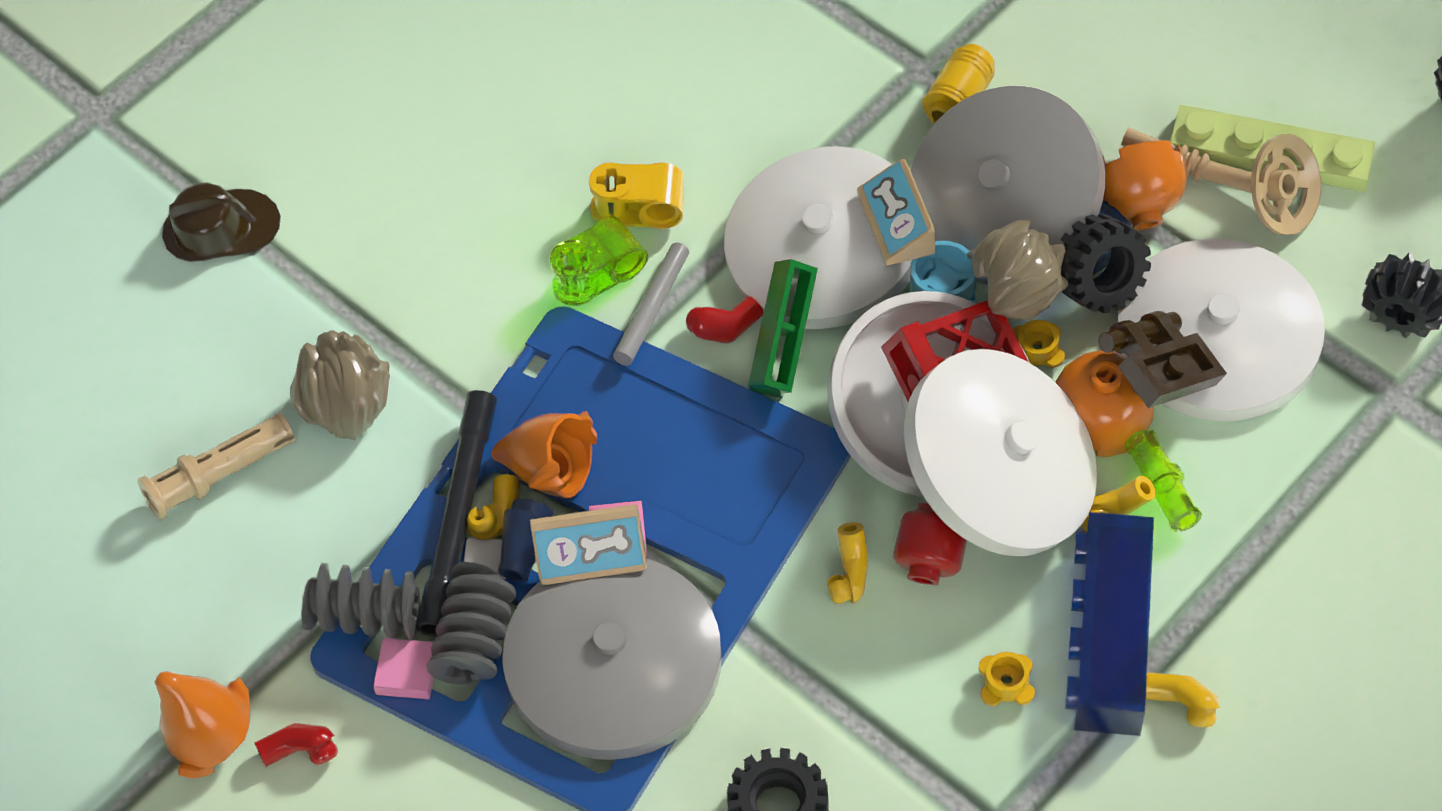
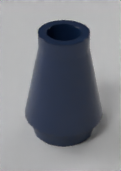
(517, 541)

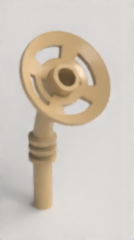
(1266, 185)

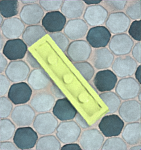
(1237, 140)

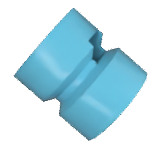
(944, 271)

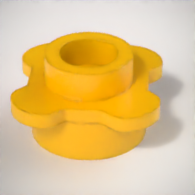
(1044, 334)
(1010, 665)

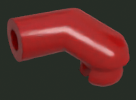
(721, 324)
(298, 737)

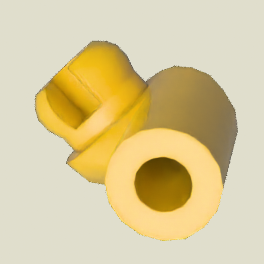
(854, 564)
(1189, 692)

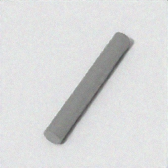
(651, 304)

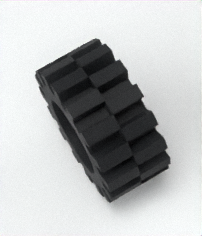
(777, 772)

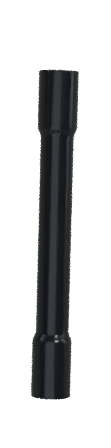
(473, 437)

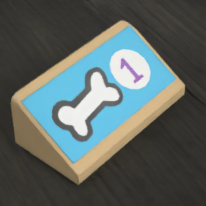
(897, 215)
(589, 544)

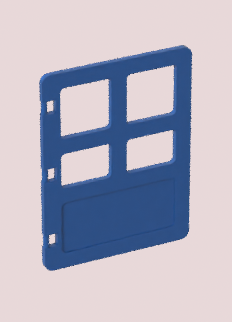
(720, 487)

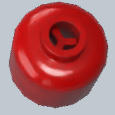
(928, 546)

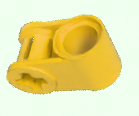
(642, 194)

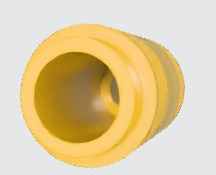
(963, 75)

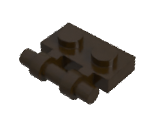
(1170, 368)

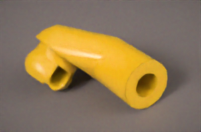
(1124, 499)
(488, 521)

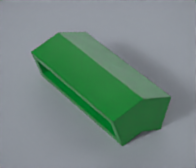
(773, 326)

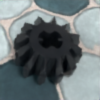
(1404, 295)

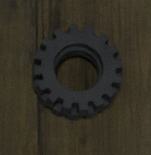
(1122, 272)

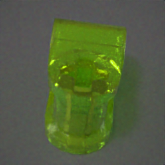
(600, 257)

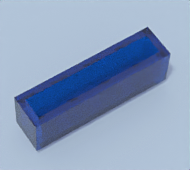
(1113, 624)

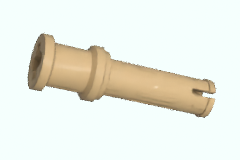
(196, 474)

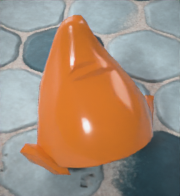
(546, 449)
(201, 720)

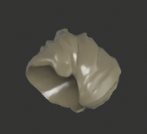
(1019, 269)
(340, 384)

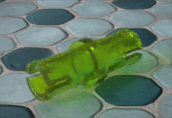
(1166, 478)

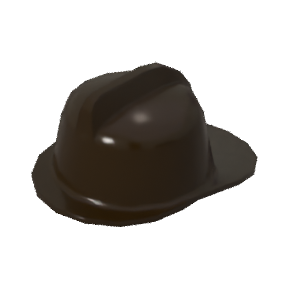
(219, 222)

